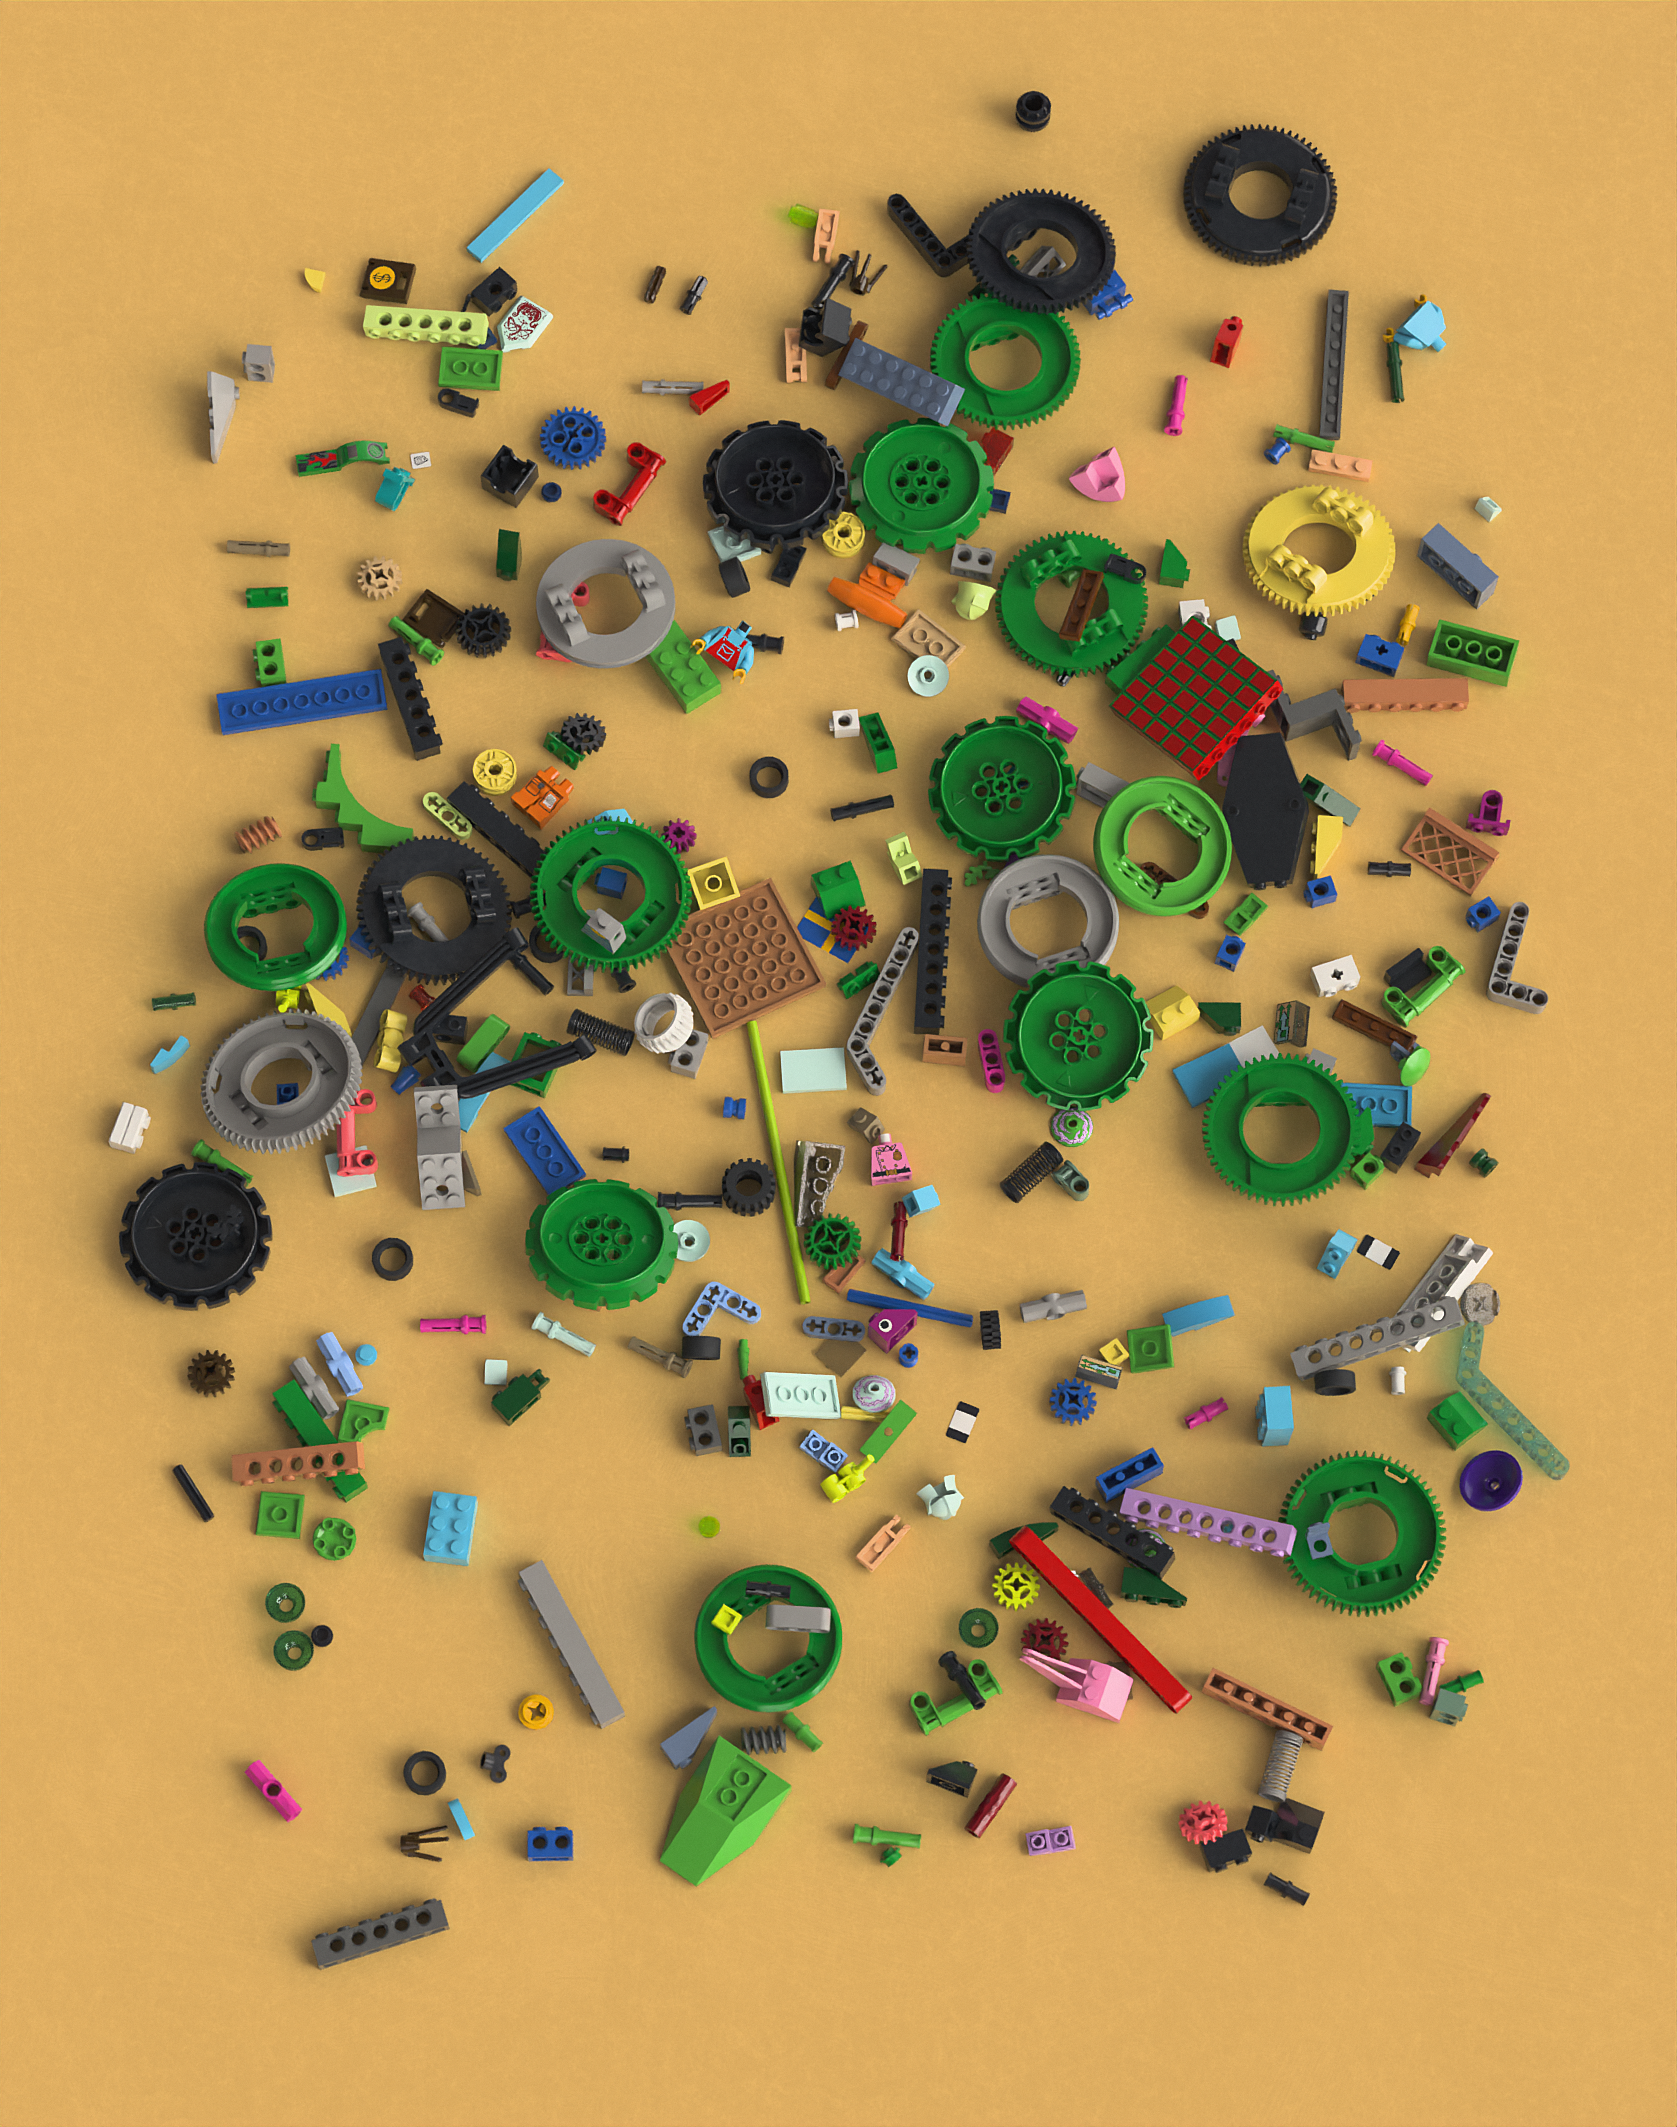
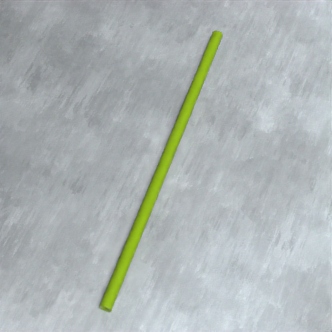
(778, 1162)

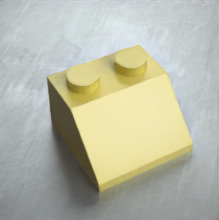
(713, 883)
(1172, 1012)

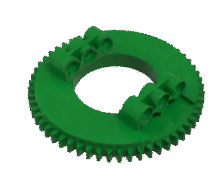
(988, 323)
(1102, 638)
(1281, 1084)

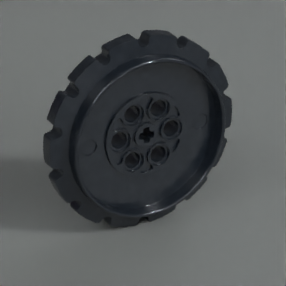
(777, 520)
(178, 1275)

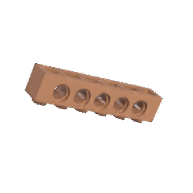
(244, 1463)
(1266, 1708)

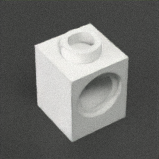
(849, 716)

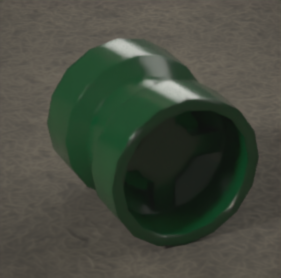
(1483, 1162)

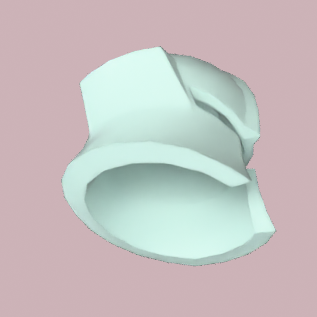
(942, 1499)

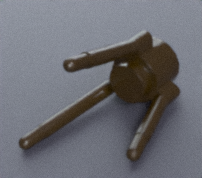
(860, 284)
(412, 1841)

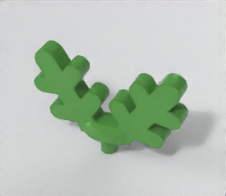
(971, 878)

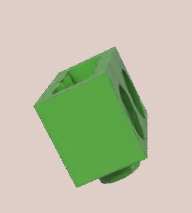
(266, 663)
(1394, 1680)

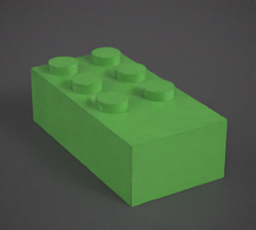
(1472, 653)
(684, 670)

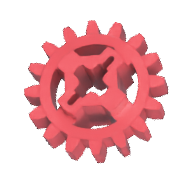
(1203, 1822)

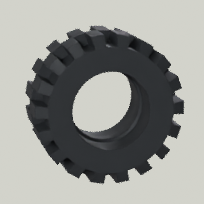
(743, 1171)

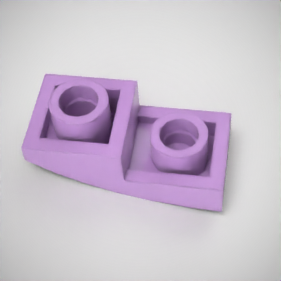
(1050, 1841)

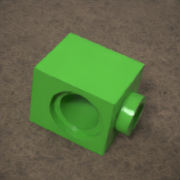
(1363, 1178)

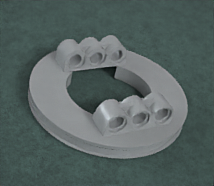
(565, 627)
(1029, 882)

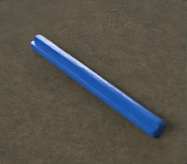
(923, 1310)

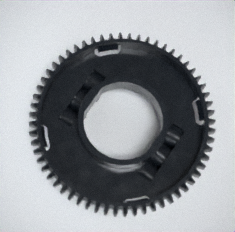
(1253, 239)

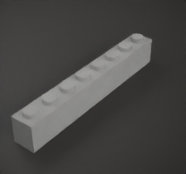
(571, 1644)

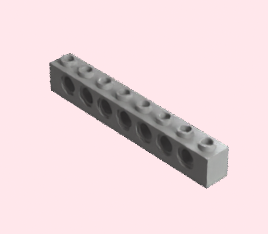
(1389, 1341)

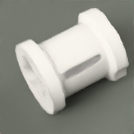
(846, 620)

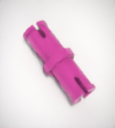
(1206, 1413)

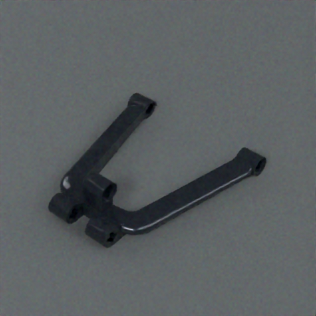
(424, 1044)

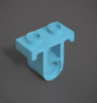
(1336, 1253)

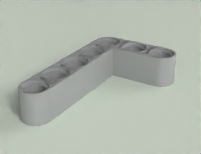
(1507, 962)

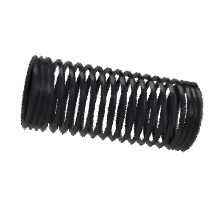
(626, 1036)
(1053, 1157)

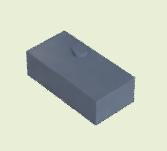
(1457, 566)

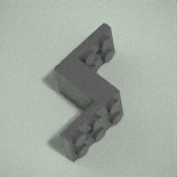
(1315, 714)

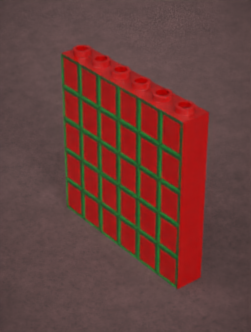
(1196, 697)

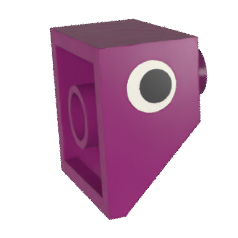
(891, 1327)

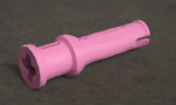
(1436, 1660)

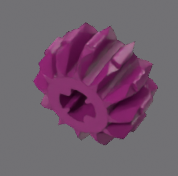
(687, 835)

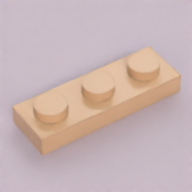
(1340, 465)

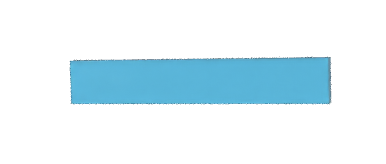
(515, 215)

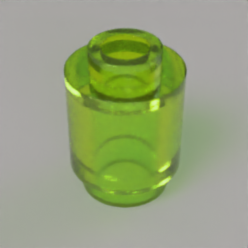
(803, 216)

